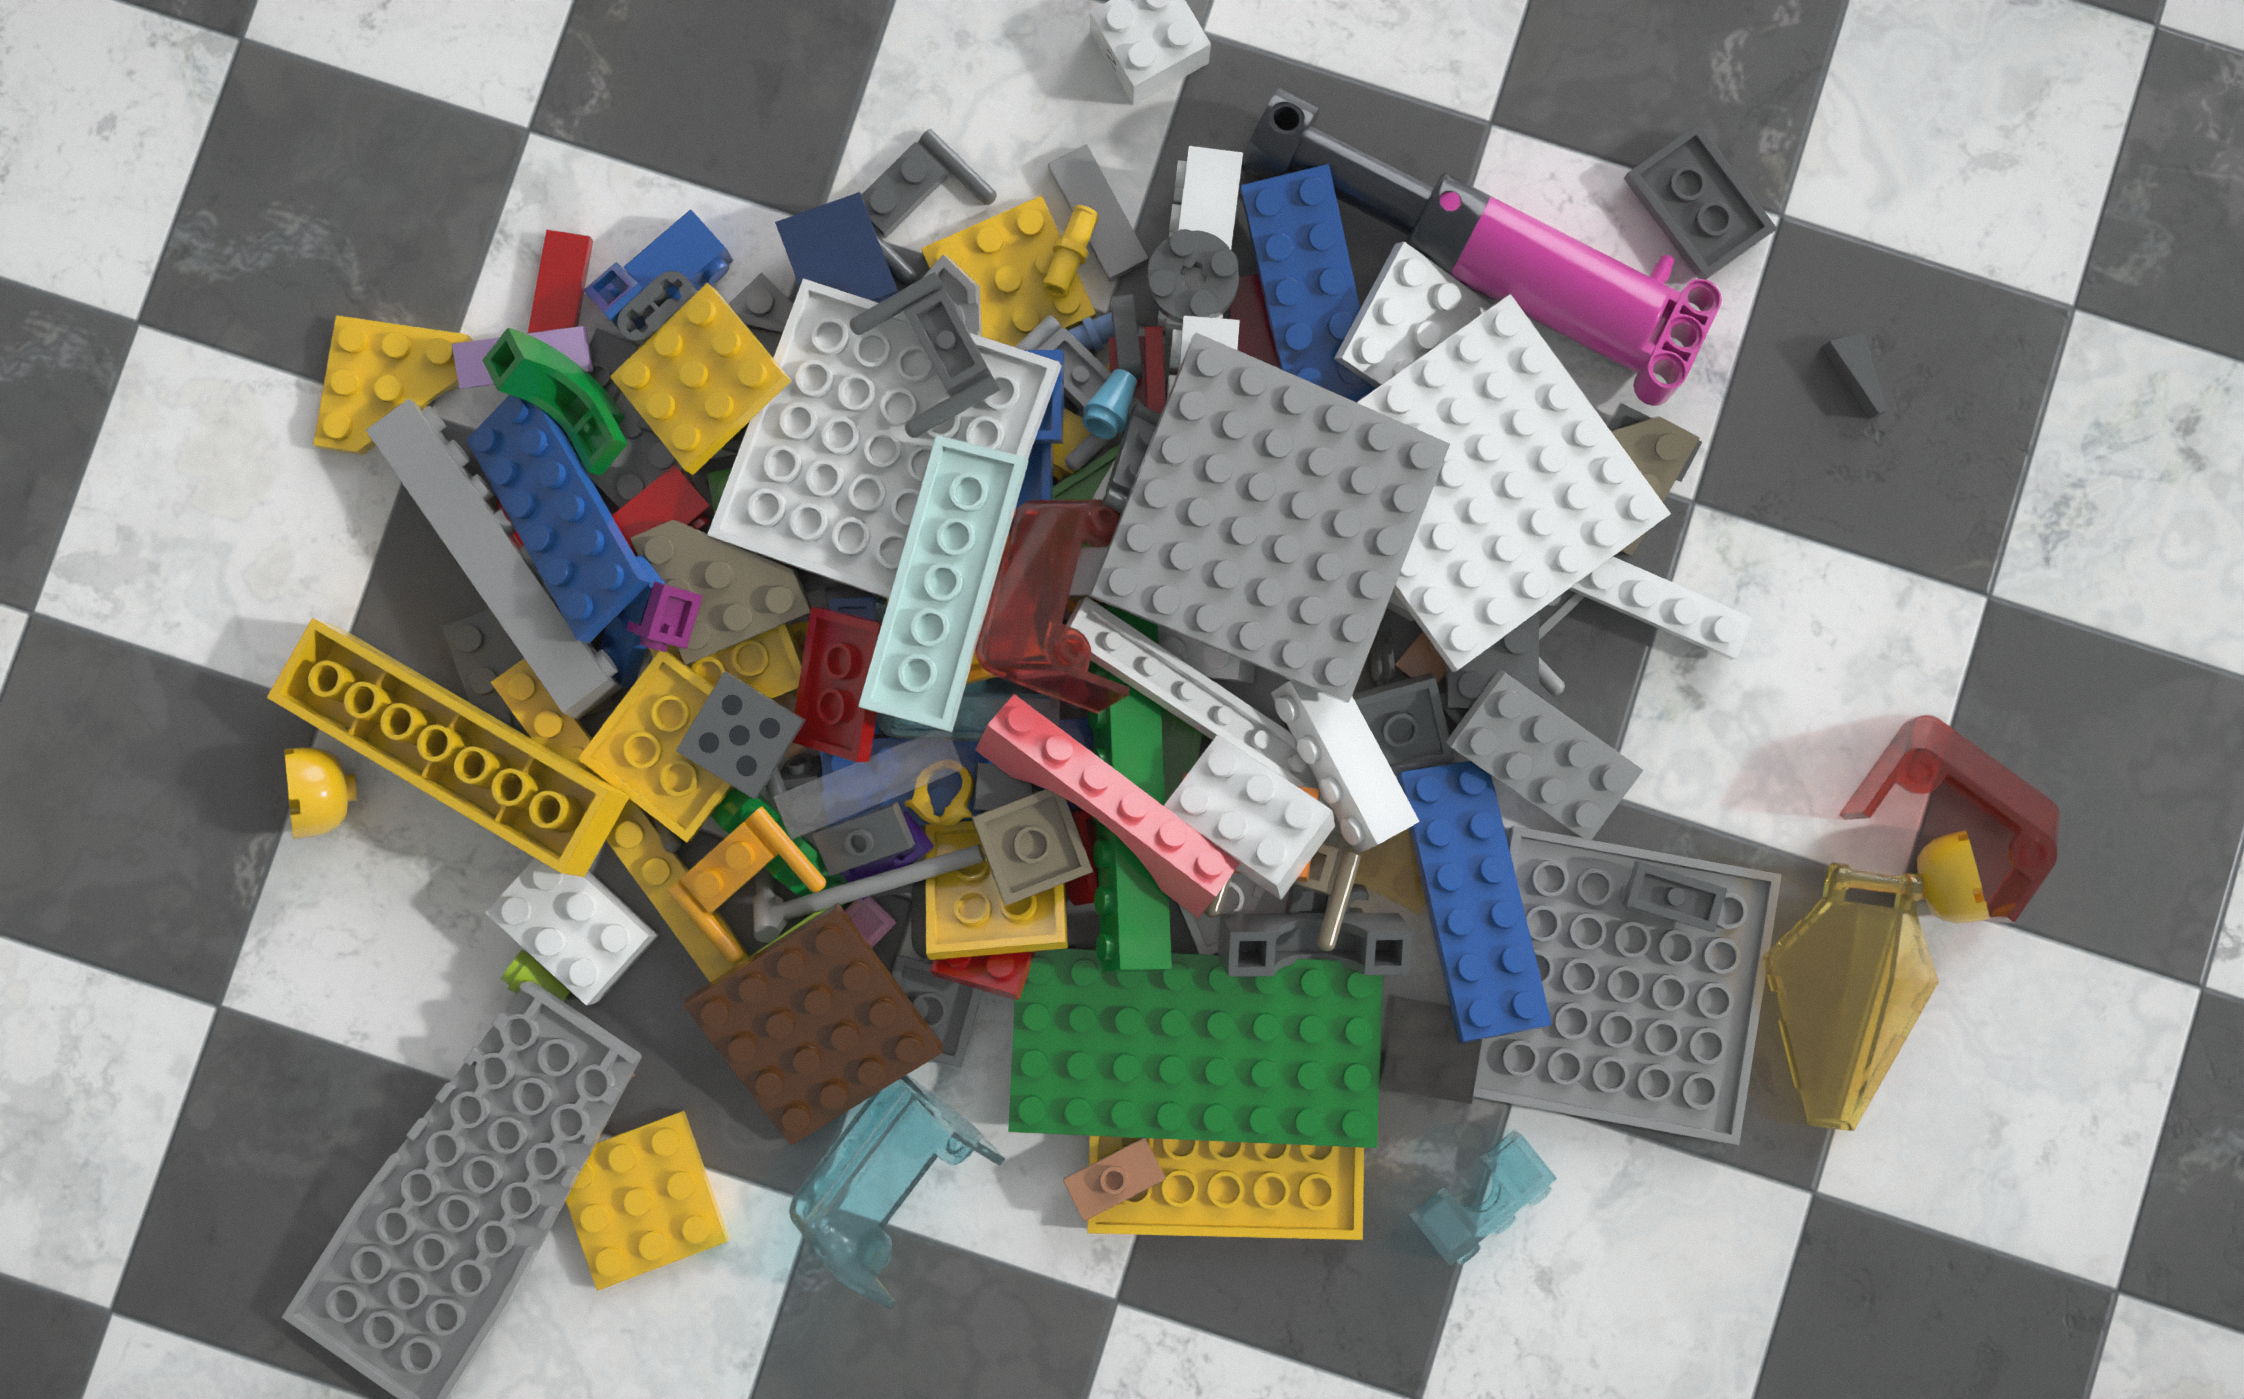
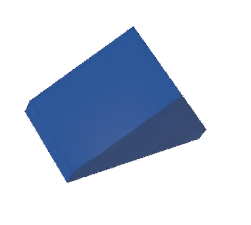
(613, 292)

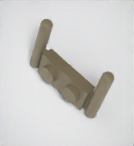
(1330, 874)

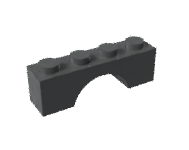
(1271, 941)

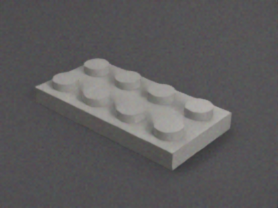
(1544, 755)

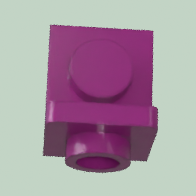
(667, 617)

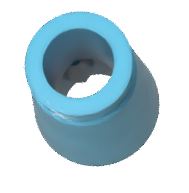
(1109, 407)

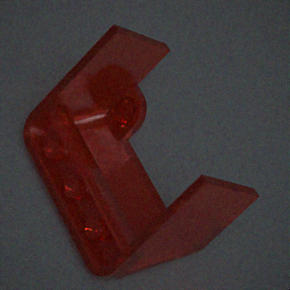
(1024, 617)
(1932, 752)

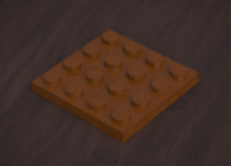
(813, 1024)

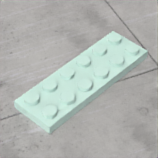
(943, 583)

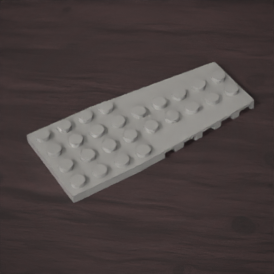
(466, 1201)

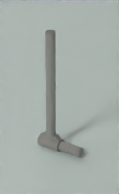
(772, 913)

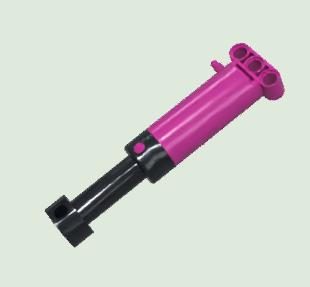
(1505, 252)

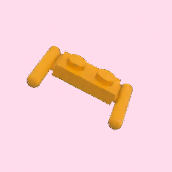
(732, 866)

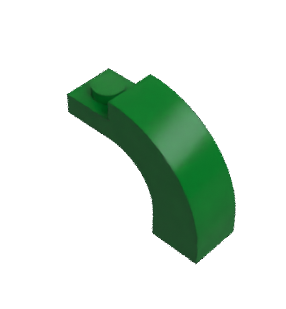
(562, 389)

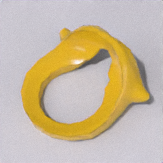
(954, 812)

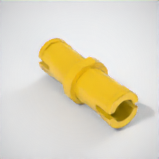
(1070, 251)

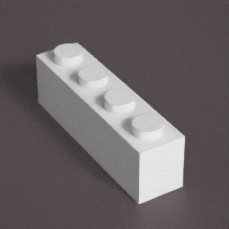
(1346, 765)

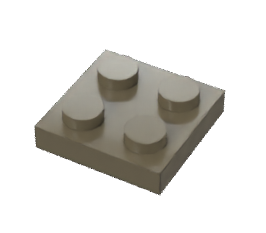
(1031, 845)

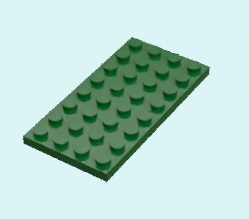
(1197, 1052)

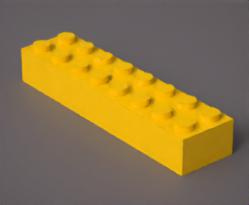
(448, 748)

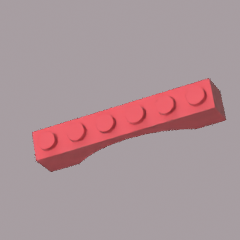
(1173, 852)

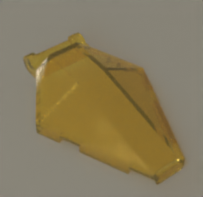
(1850, 991)

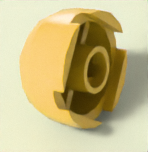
(317, 791)
(1952, 880)

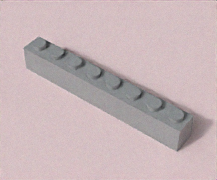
(492, 556)

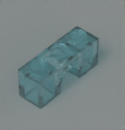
(1517, 1179)

